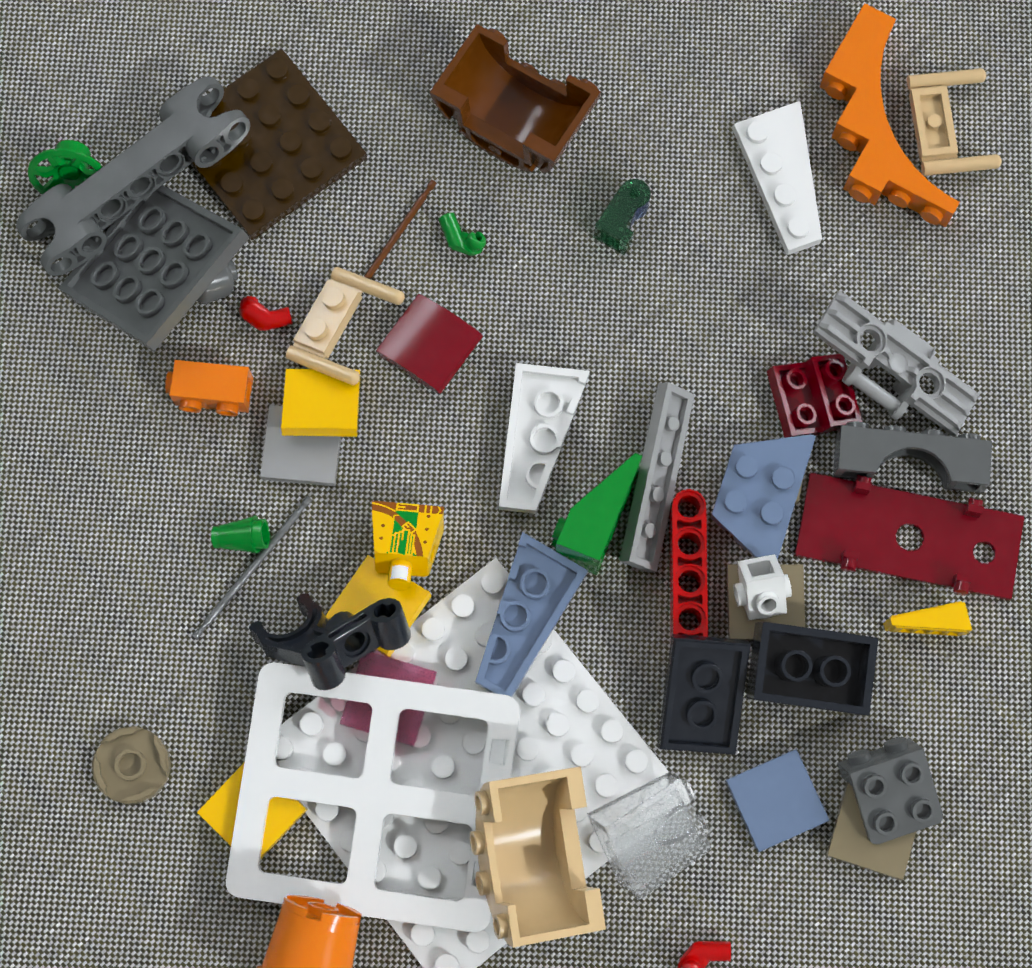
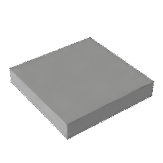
(298, 457)

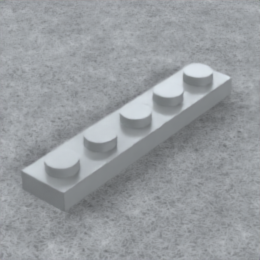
(657, 477)

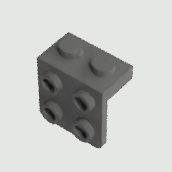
(892, 789)

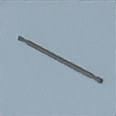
(251, 568)

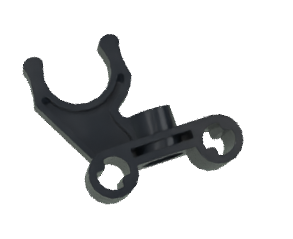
(333, 645)

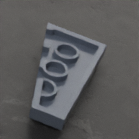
(531, 606)

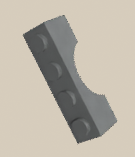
(959, 461)

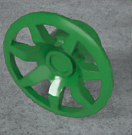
(68, 165)

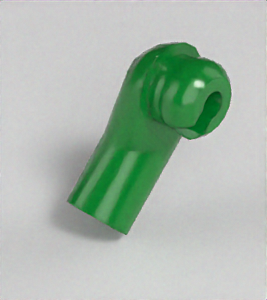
(458, 240)

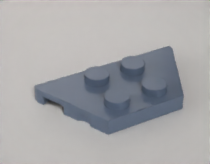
(762, 492)

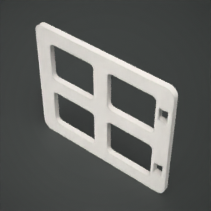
(370, 795)

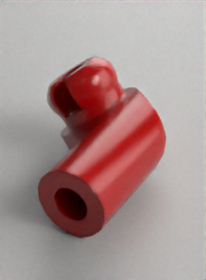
(261, 317)
(703, 952)

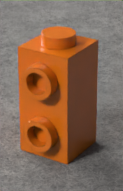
(210, 387)

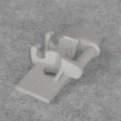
(902, 356)

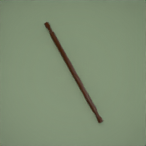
(396, 235)

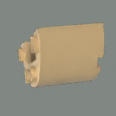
(534, 858)

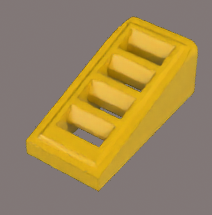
(945, 619)

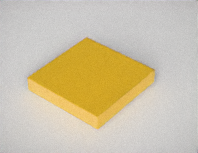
(319, 405)
(369, 587)
(222, 809)

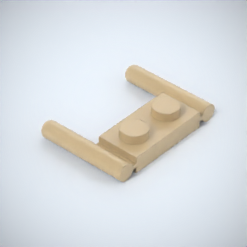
(935, 124)
(329, 319)

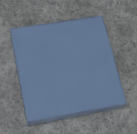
(777, 800)

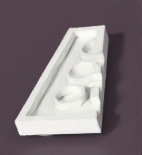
(781, 168)

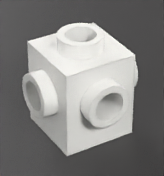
(762, 587)

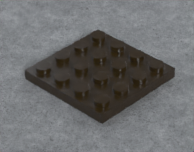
(289, 152)

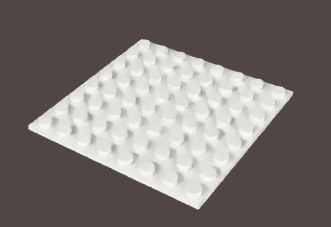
(561, 726)

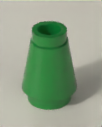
(242, 535)

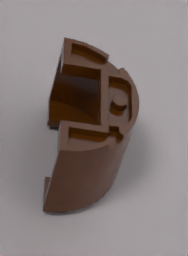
(509, 104)

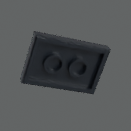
(703, 694)

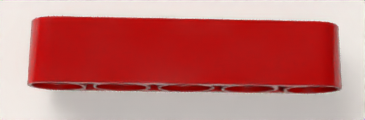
(688, 565)

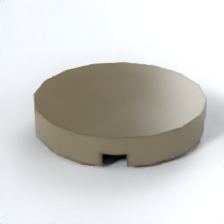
(131, 765)

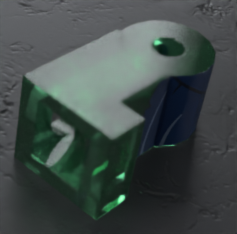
(626, 206)

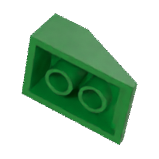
(594, 518)

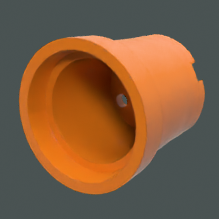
(313, 935)

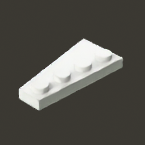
(538, 423)

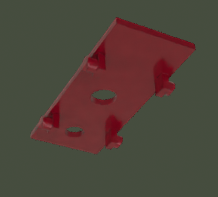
(858, 526)

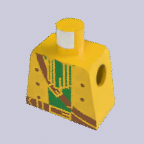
(405, 540)

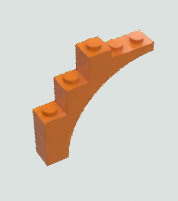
(863, 126)

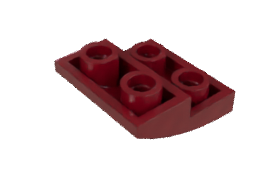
(429, 343)
(812, 396)

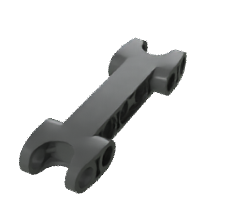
(84, 212)

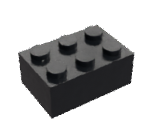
(812, 668)

